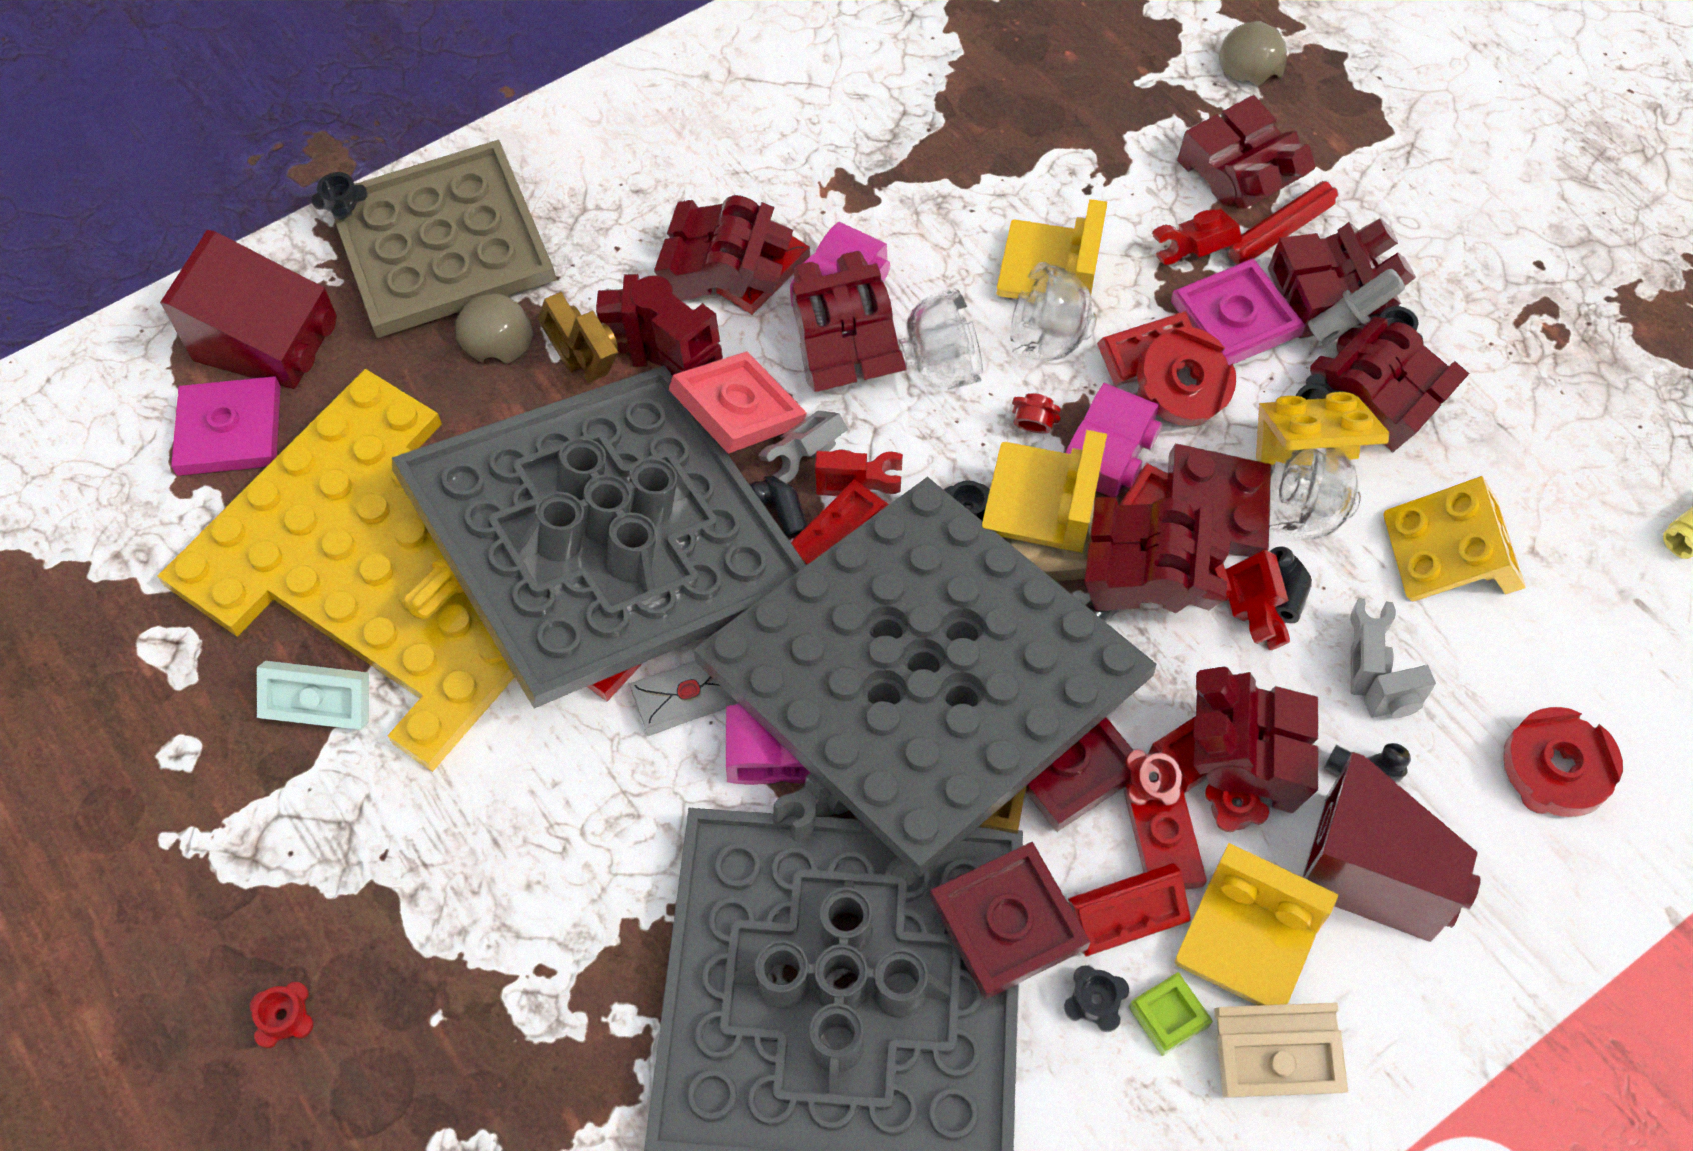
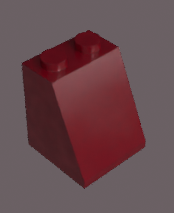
(247, 312)
(1390, 855)

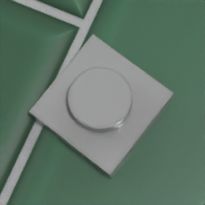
(1400, 692)

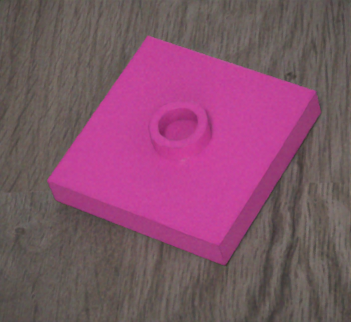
(1240, 311)
(226, 426)

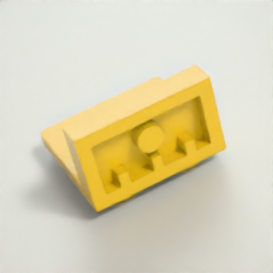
(1062, 246)
(1301, 424)
(1045, 493)
(1452, 541)
(1254, 928)

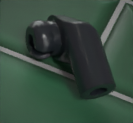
(784, 500)
(1296, 583)
(1392, 760)

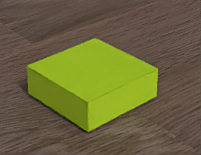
(1170, 1014)

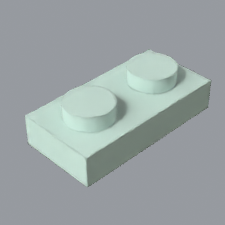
(313, 695)

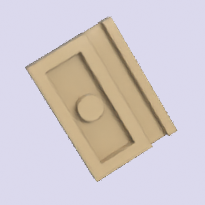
(1280, 1050)

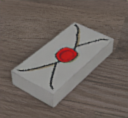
(678, 697)

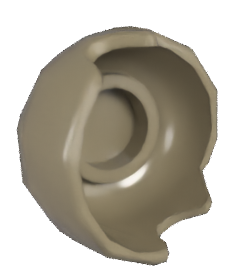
(1253, 53)
(493, 328)

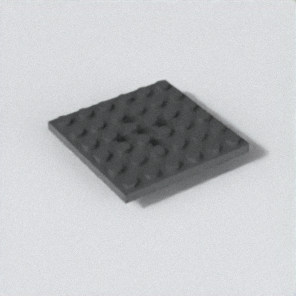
(596, 532)
(924, 671)
(746, 1056)

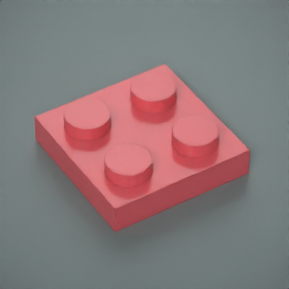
(737, 401)

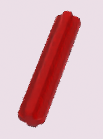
(1283, 222)

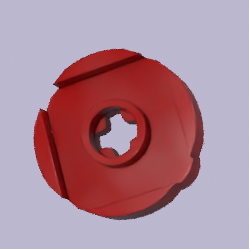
(1208, 366)
(1544, 785)

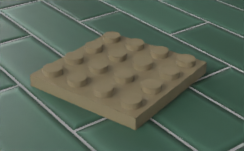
(442, 238)

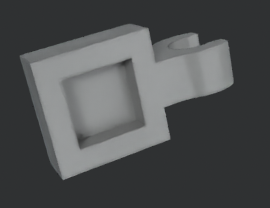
(804, 439)
(1368, 650)

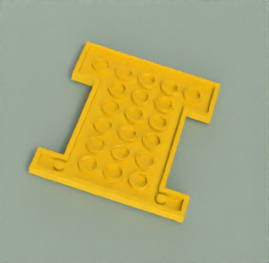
(342, 550)

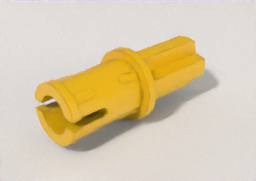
(432, 590)

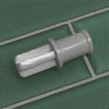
(1355, 307)

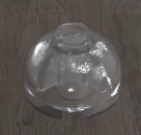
(1053, 315)
(942, 342)
(1313, 493)

